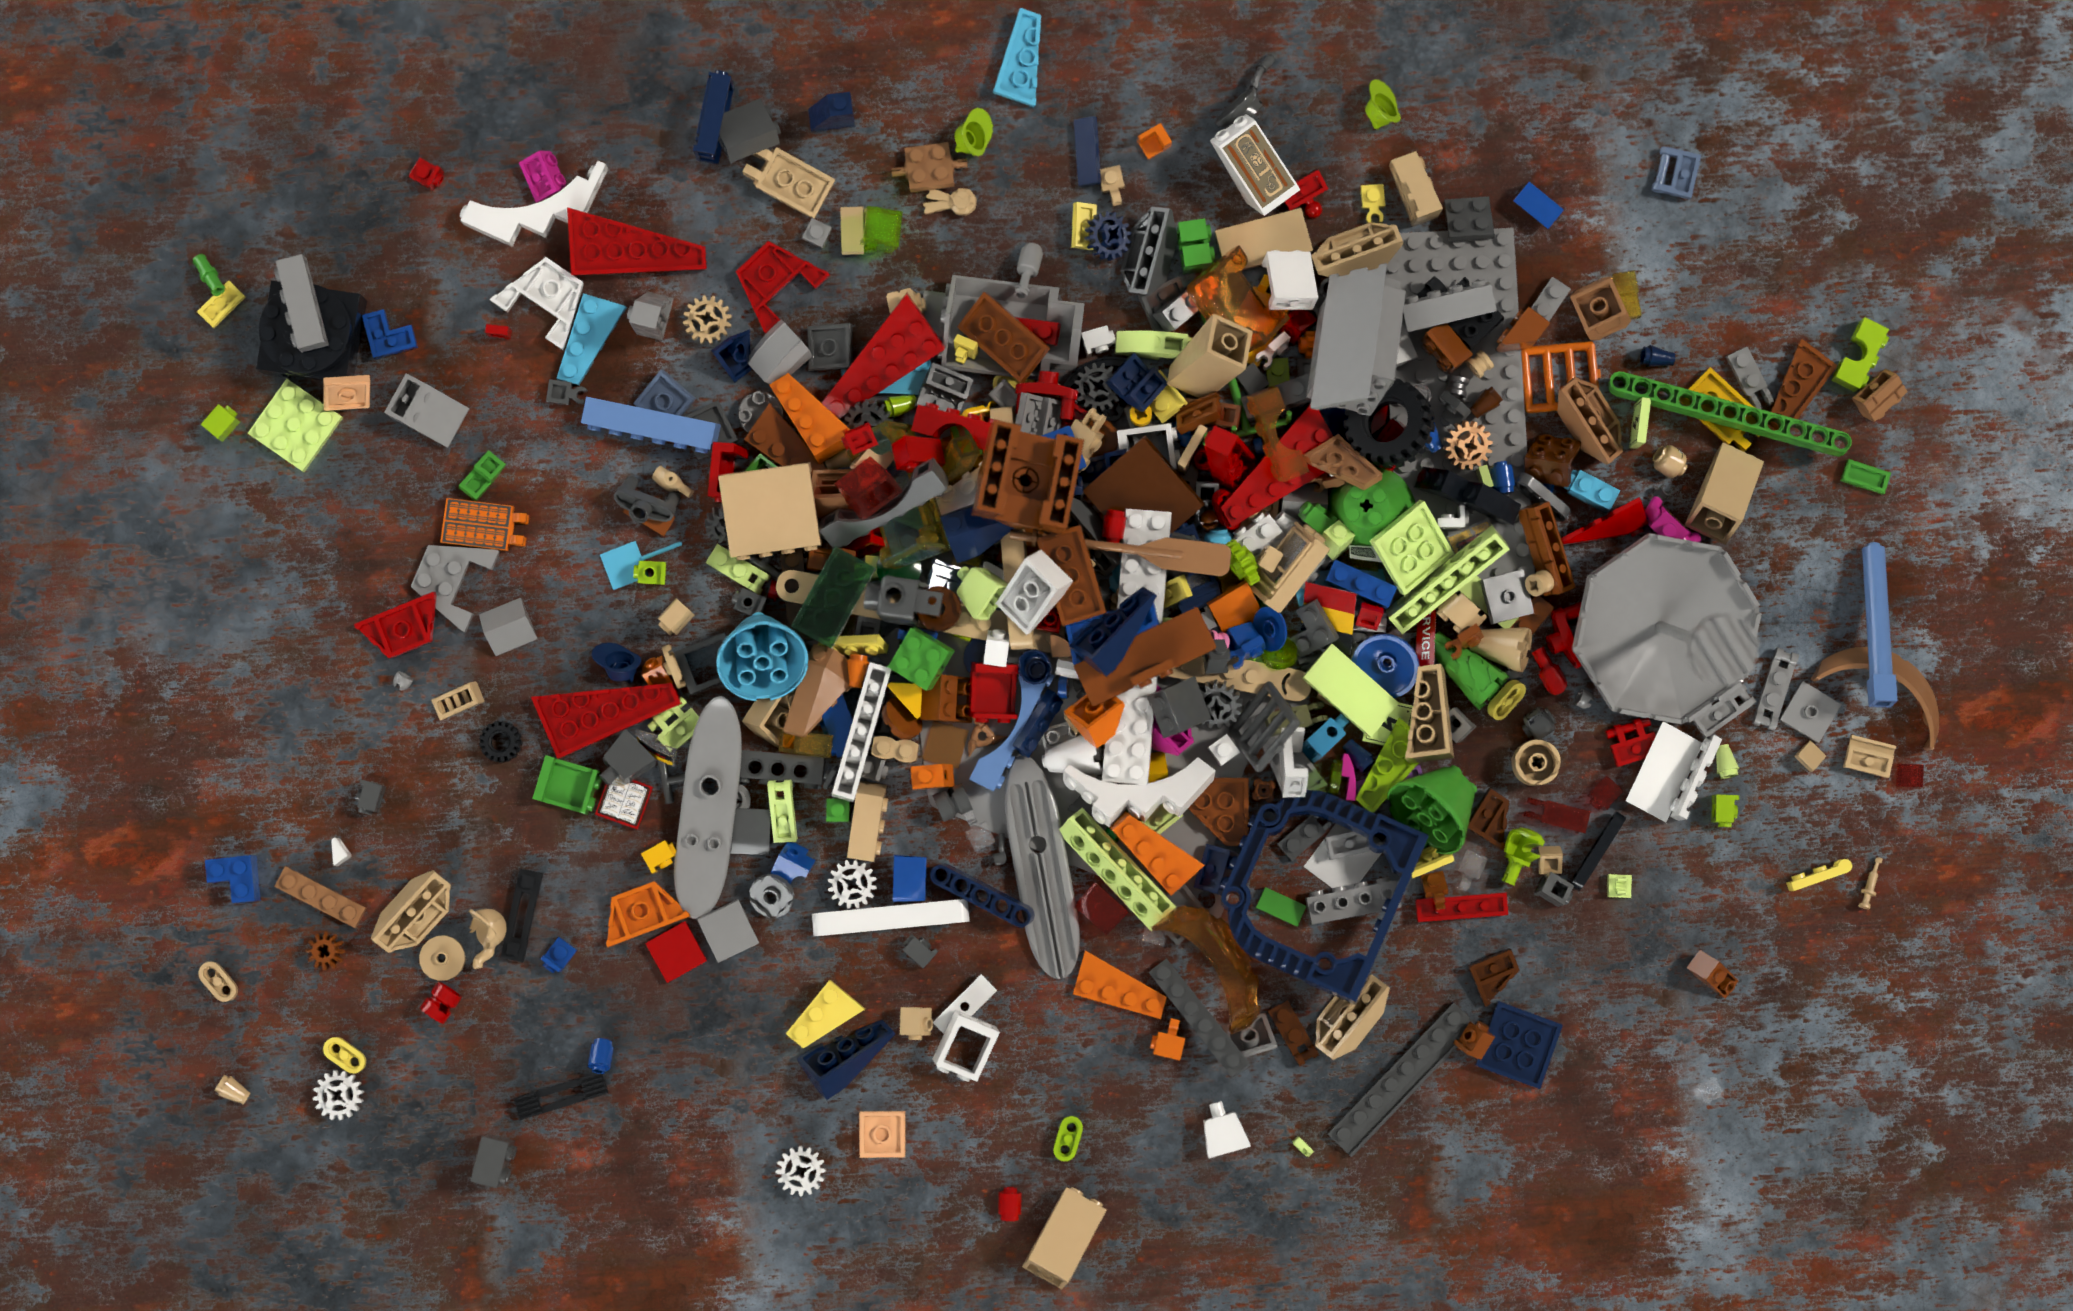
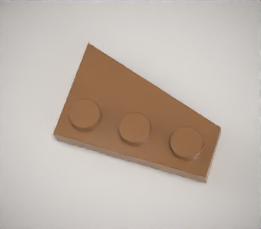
(1343, 462)

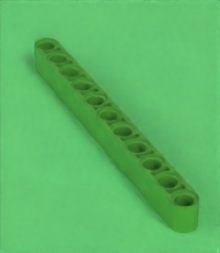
(1740, 411)

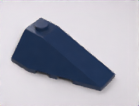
(971, 534)
(1110, 640)
(839, 1062)

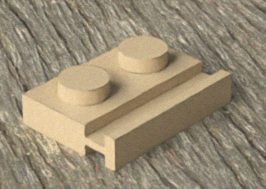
(1869, 756)

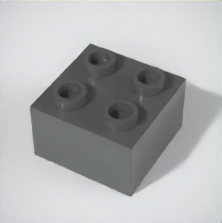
(493, 1161)

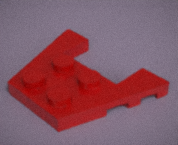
(769, 273)

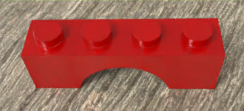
(934, 422)

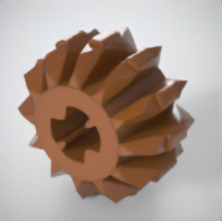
(333, 948)

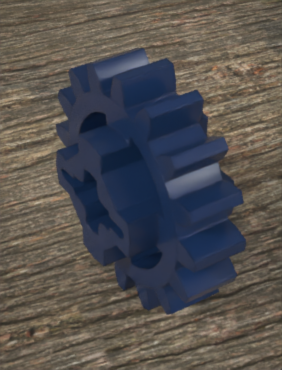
(1107, 235)

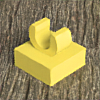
(965, 348)

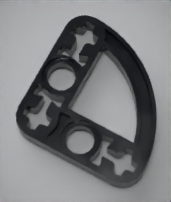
(1109, 361)

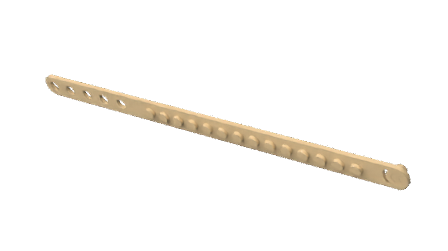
(1248, 678)

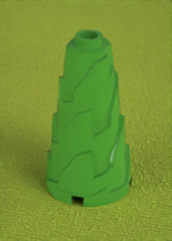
(1470, 672)

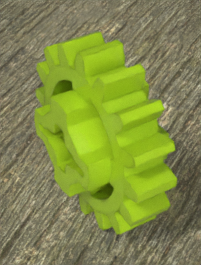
(1243, 563)

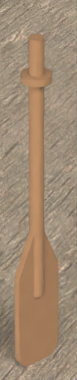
(1165, 553)

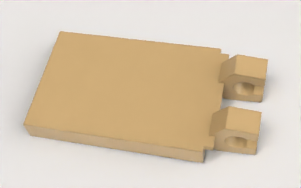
(790, 181)

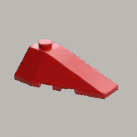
(1618, 523)

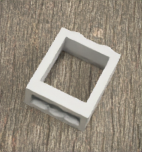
(1171, 433)
(961, 1019)

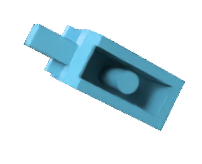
(1592, 491)

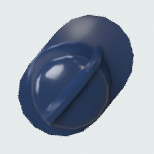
(617, 661)

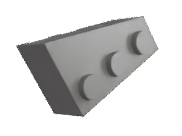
(650, 315)

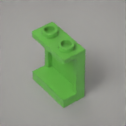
(567, 785)

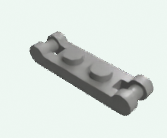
(1775, 689)

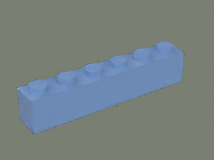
(650, 423)

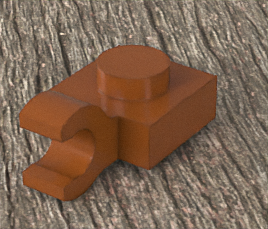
(1469, 638)
(1436, 887)

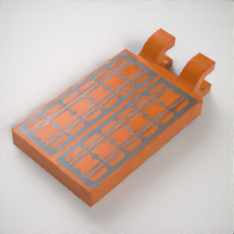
(481, 525)

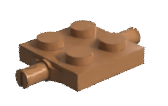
(929, 167)

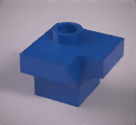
(793, 862)

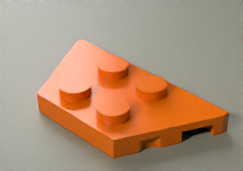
(641, 912)

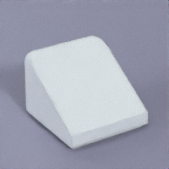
(339, 852)

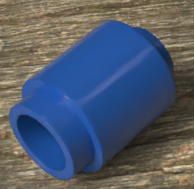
(1503, 477)
(600, 1055)

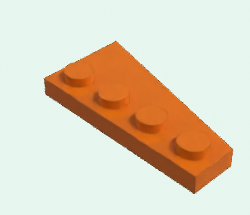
(1113, 987)

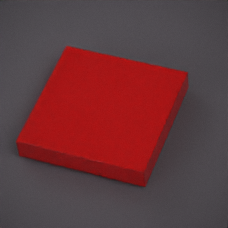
(676, 952)

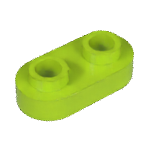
(1068, 1138)

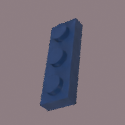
(1038, 723)

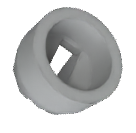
(403, 680)
(1583, 698)

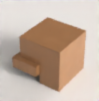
(826, 494)

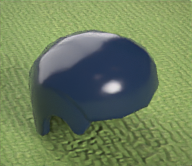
(1034, 667)

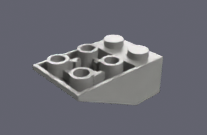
(426, 410)

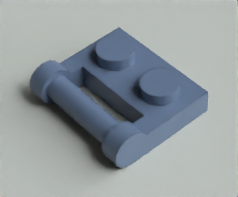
(1683, 174)

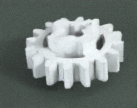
(844, 897)
(346, 1101)
(805, 1181)

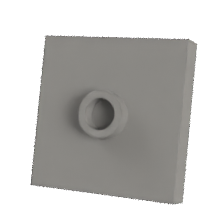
(1810, 712)

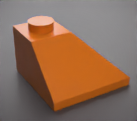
(1096, 722)

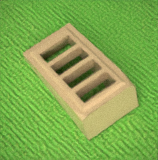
(475, 694)

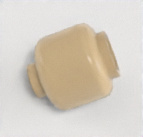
(1670, 461)

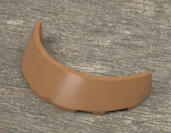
(1905, 674)

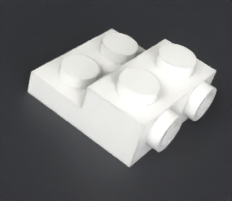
(1259, 533)

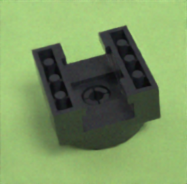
(343, 328)

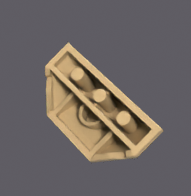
(1357, 249)
(413, 912)
(1345, 1025)

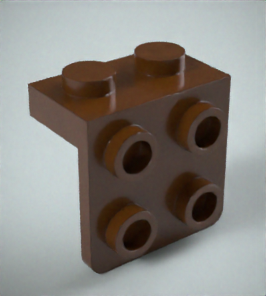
(1551, 459)

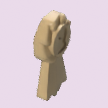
(961, 202)

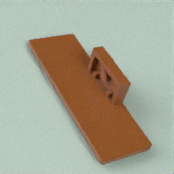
(1150, 656)

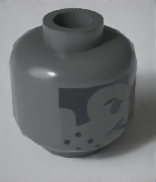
(1538, 723)

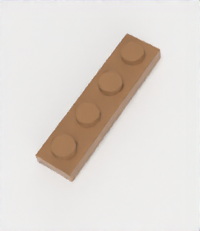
(320, 897)

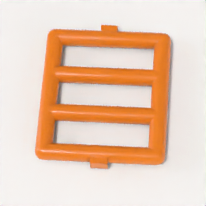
(1546, 351)

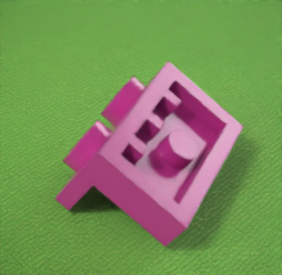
(542, 175)

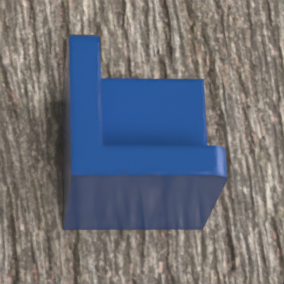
(1241, 634)

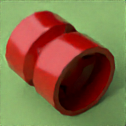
(440, 1002)

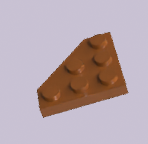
(1224, 809)

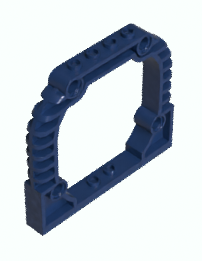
(1348, 974)

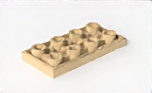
(1276, 232)

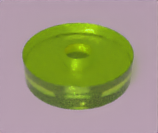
(1281, 661)
(1335, 777)

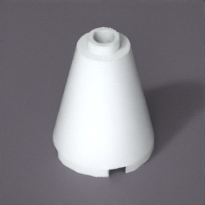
(1077, 753)

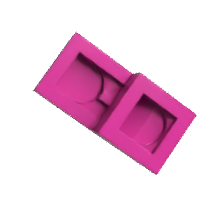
(1348, 772)

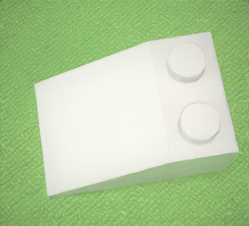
(1033, 591)

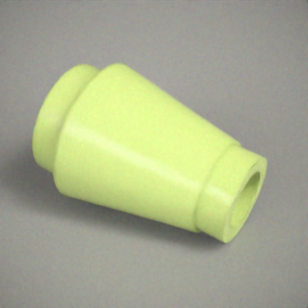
(1726, 763)

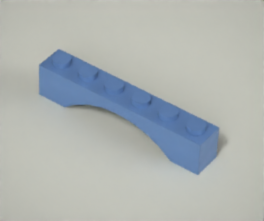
(991, 767)

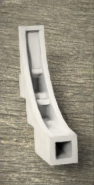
(1113, 799)

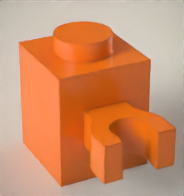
(1168, 1043)

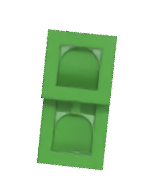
(482, 476)

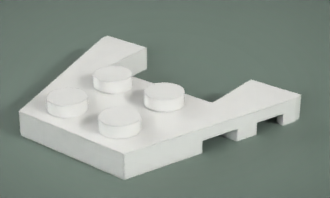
(550, 289)

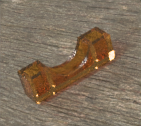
(1266, 408)

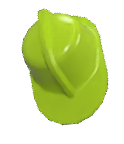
(1382, 105)
(974, 133)

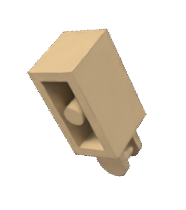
(1091, 435)

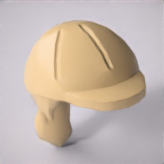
(490, 932)

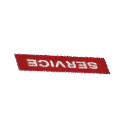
(1425, 639)

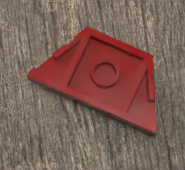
(402, 626)

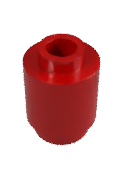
(1114, 525)
(1009, 1204)

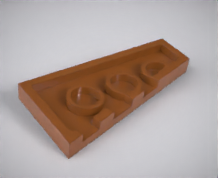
(1802, 381)
(779, 441)

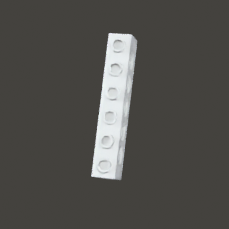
(861, 732)

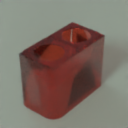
(1101, 908)

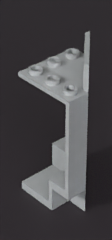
(949, 308)
(1356, 341)

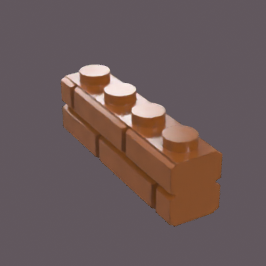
(1546, 545)

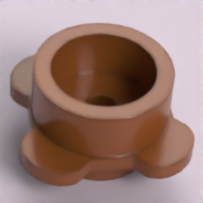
(1259, 785)

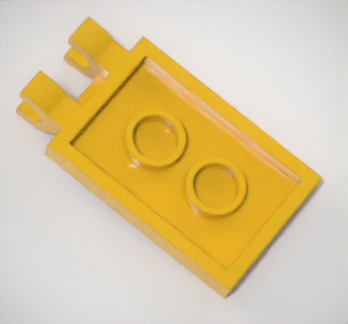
(1714, 385)

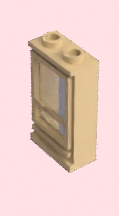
(1301, 555)

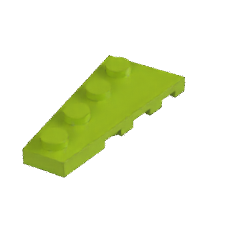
(1388, 768)

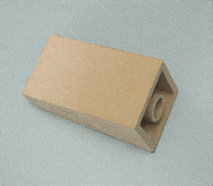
(1211, 357)
(1724, 493)
(1064, 1237)

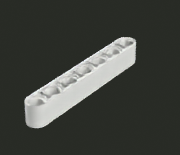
(890, 917)

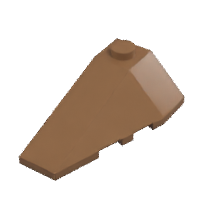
(819, 690)

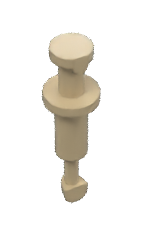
(1870, 885)

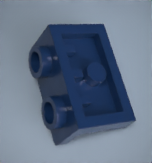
(1216, 868)

